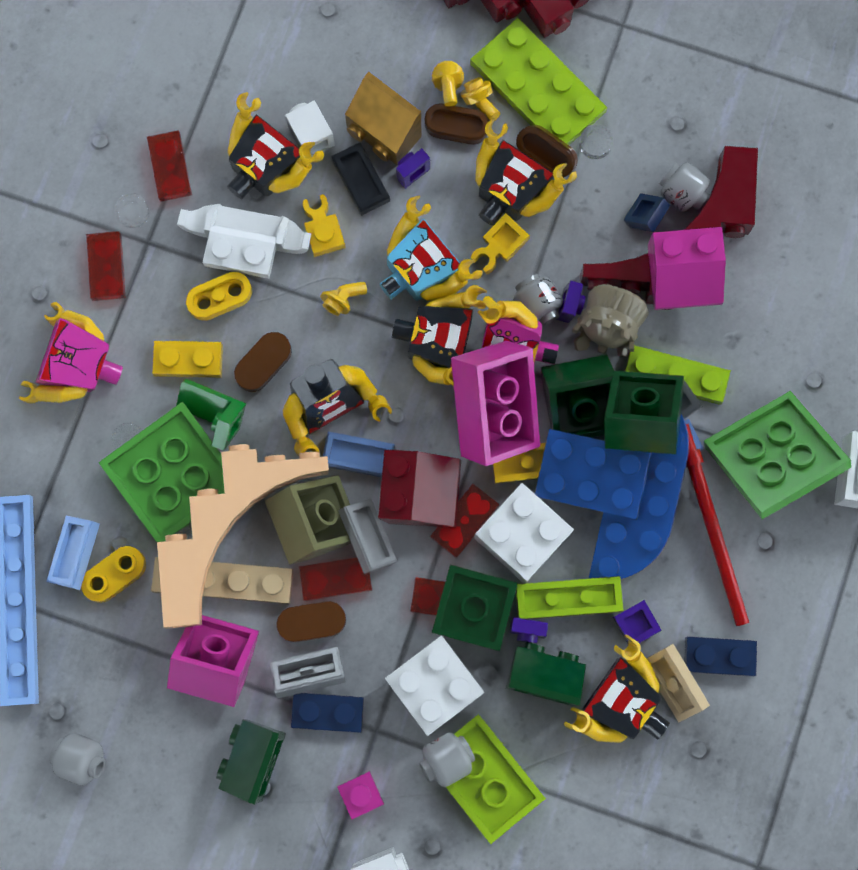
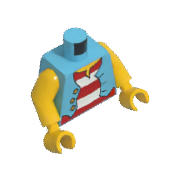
(422, 260)

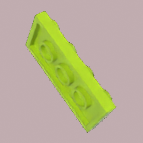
(537, 83)

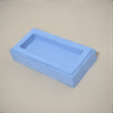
(73, 552)

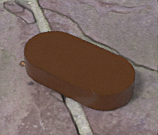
(456, 123)
(546, 149)
(263, 361)
(311, 621)

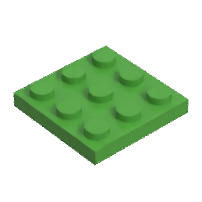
(777, 454)
(164, 469)

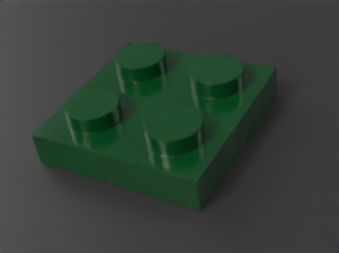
(474, 608)

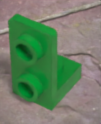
(219, 409)

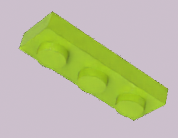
(704, 380)
(569, 598)

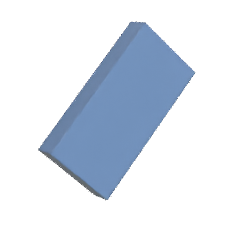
(355, 453)

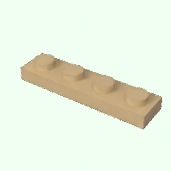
(242, 582)

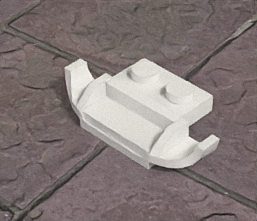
(242, 238)

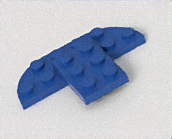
(630, 488)

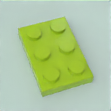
(497, 788)

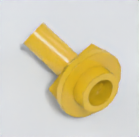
(448, 77)
(476, 93)
(337, 300)

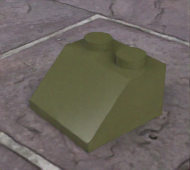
(309, 518)

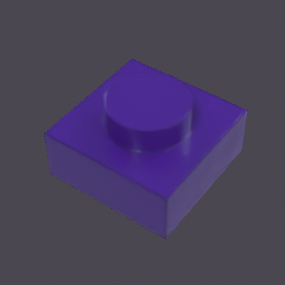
(412, 167)
(572, 302)
(637, 622)
(528, 630)

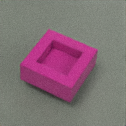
(360, 795)

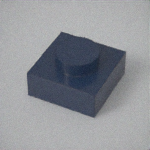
(646, 212)

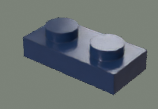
(721, 656)
(327, 712)

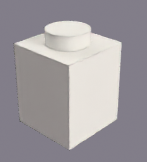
(309, 125)

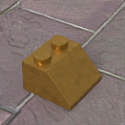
(383, 120)

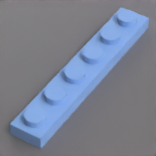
(18, 603)

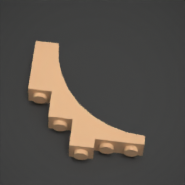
(187, 561)

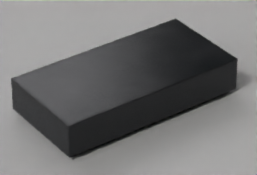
(360, 178)

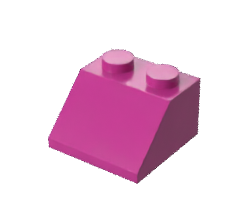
(687, 268)
(212, 660)

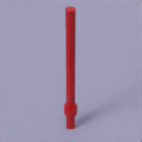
(714, 532)

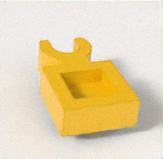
(324, 229)
(503, 240)

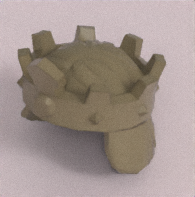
(610, 320)

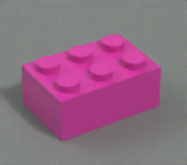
(496, 402)

